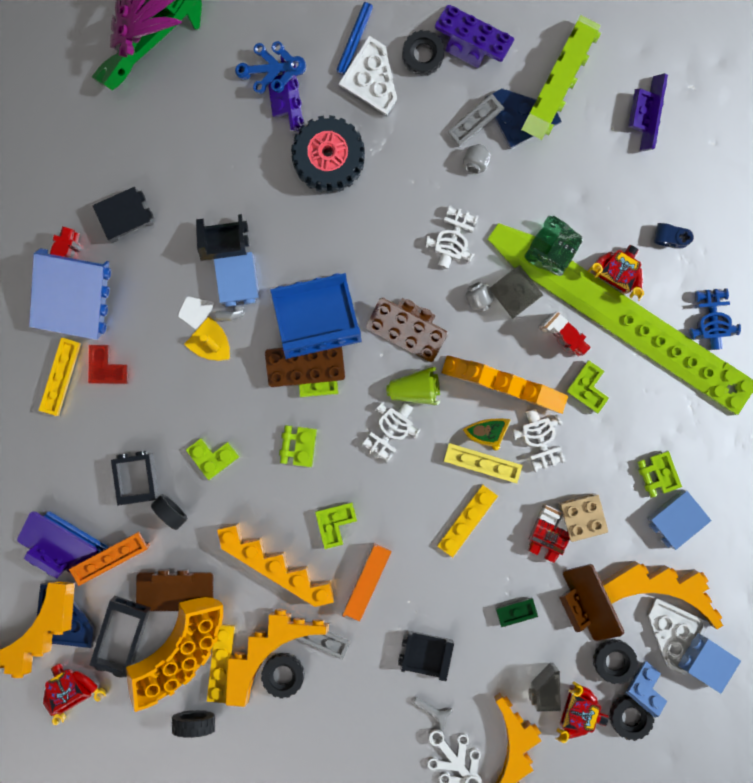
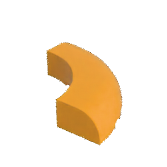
(180, 654)

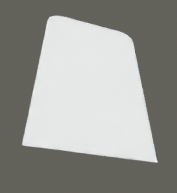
(195, 311)

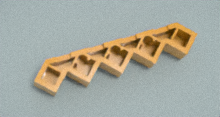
(274, 567)

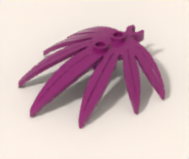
(134, 22)

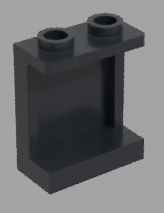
(123, 213)
(222, 239)
(426, 654)

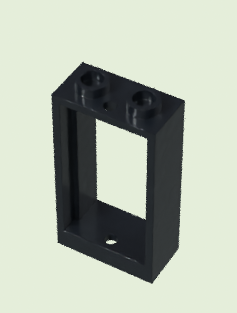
(130, 608)

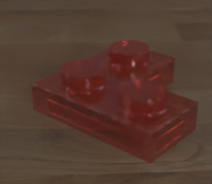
(101, 370)

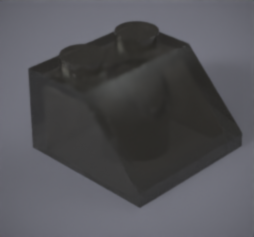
(516, 291)
(546, 690)

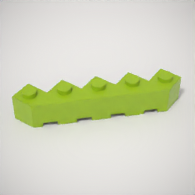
(562, 77)

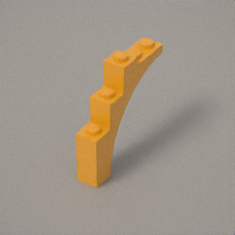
(505, 383)
(690, 587)
(52, 620)
(243, 668)
(519, 740)

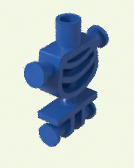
(715, 337)

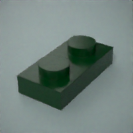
(516, 612)

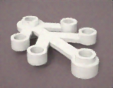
(457, 762)

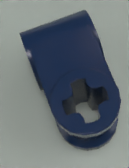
(669, 236)

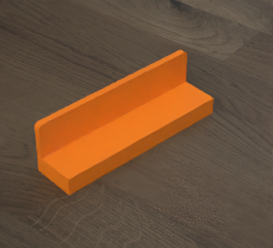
(109, 558)
(366, 582)

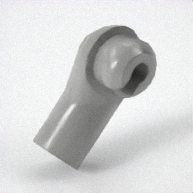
(229, 316)

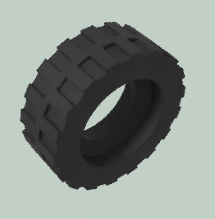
(431, 40)
(625, 672)
(297, 675)
(193, 724)
(630, 733)

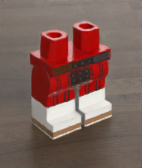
(66, 243)
(565, 334)
(549, 532)

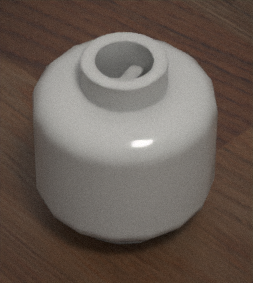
(476, 159)
(479, 296)

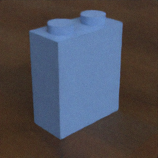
(237, 280)
(678, 520)
(709, 663)

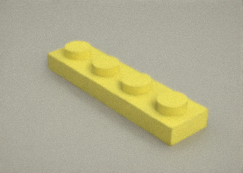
(482, 463)

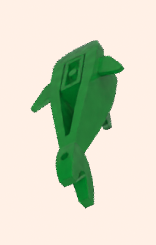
(117, 68)

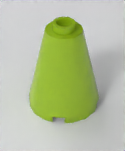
(416, 387)

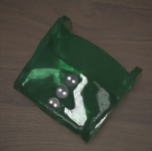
(554, 246)

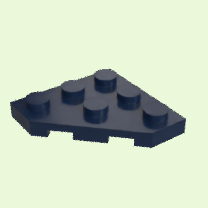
(512, 118)
(81, 630)

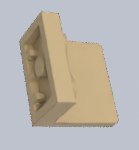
(583, 517)

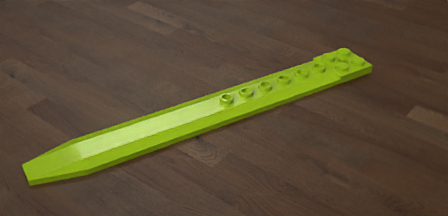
(631, 323)

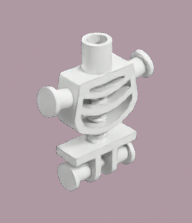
(447, 255)
(401, 415)
(535, 421)

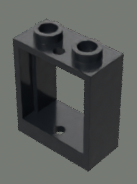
(151, 474)

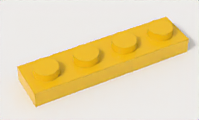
(59, 376)
(467, 520)
(219, 664)

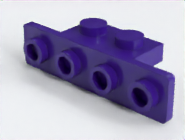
(287, 101)
(647, 111)

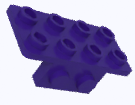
(471, 37)
(52, 546)

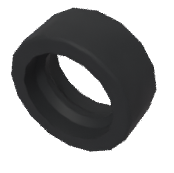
(169, 512)

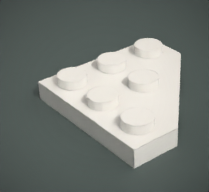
(371, 77)
(674, 631)

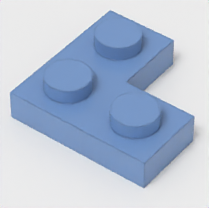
(642, 690)

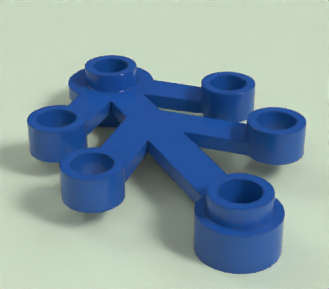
(272, 68)

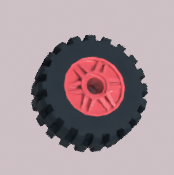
(324, 137)

